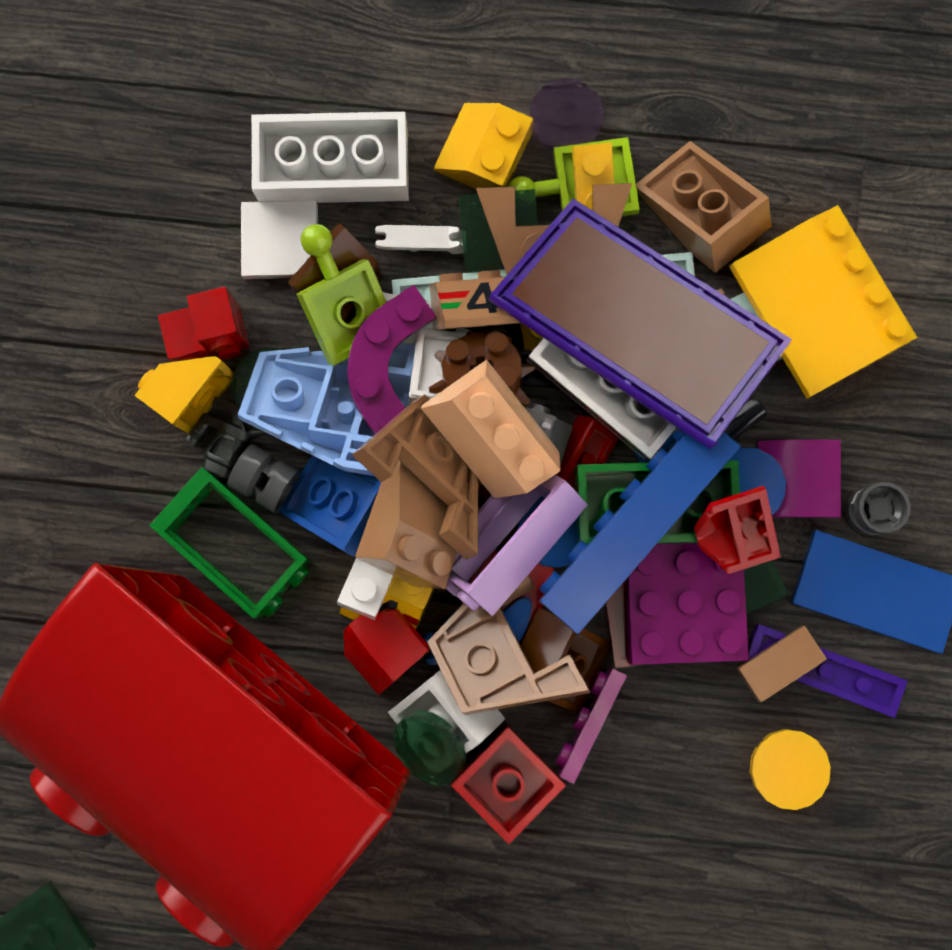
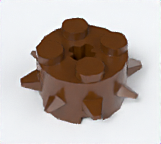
(473, 349)

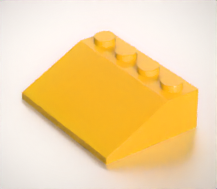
(824, 297)

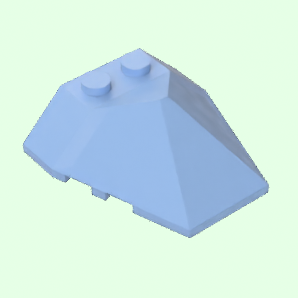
(310, 402)

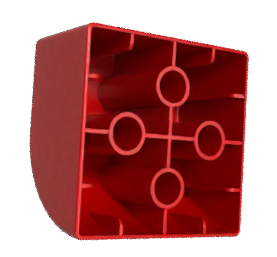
(196, 754)

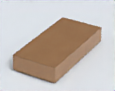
(781, 663)

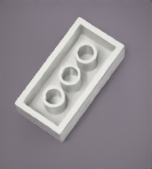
(330, 157)

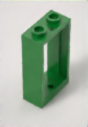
(184, 505)

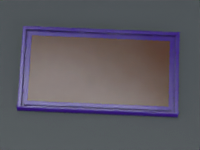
(641, 322)

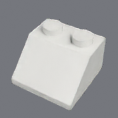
(437, 697)

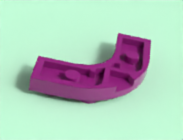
(372, 351)

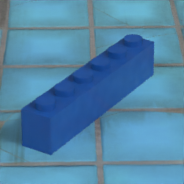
(633, 529)

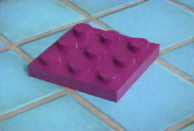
(685, 609)

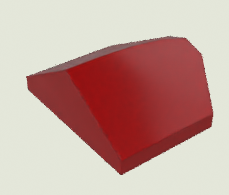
(738, 531)
(383, 647)

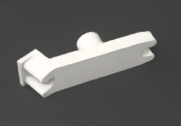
(420, 238)

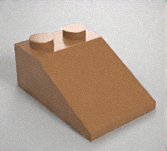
(706, 205)
(405, 532)

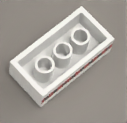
(612, 407)

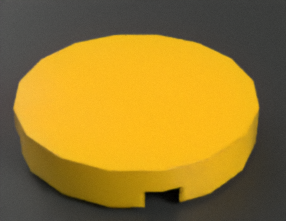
(790, 769)

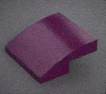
(811, 476)

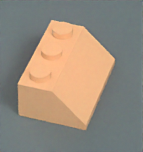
(493, 433)

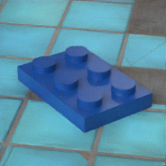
(332, 503)

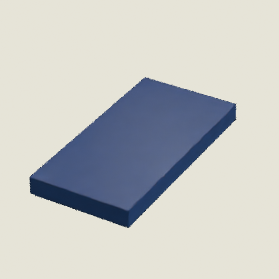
(875, 591)

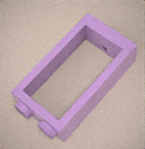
(522, 551)

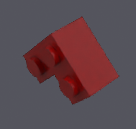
(205, 328)

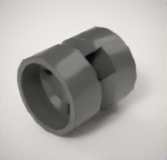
(252, 471)
(877, 509)

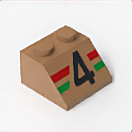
(466, 302)

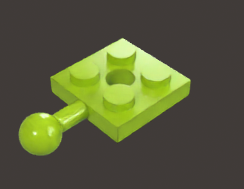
(565, 179)
(325, 299)

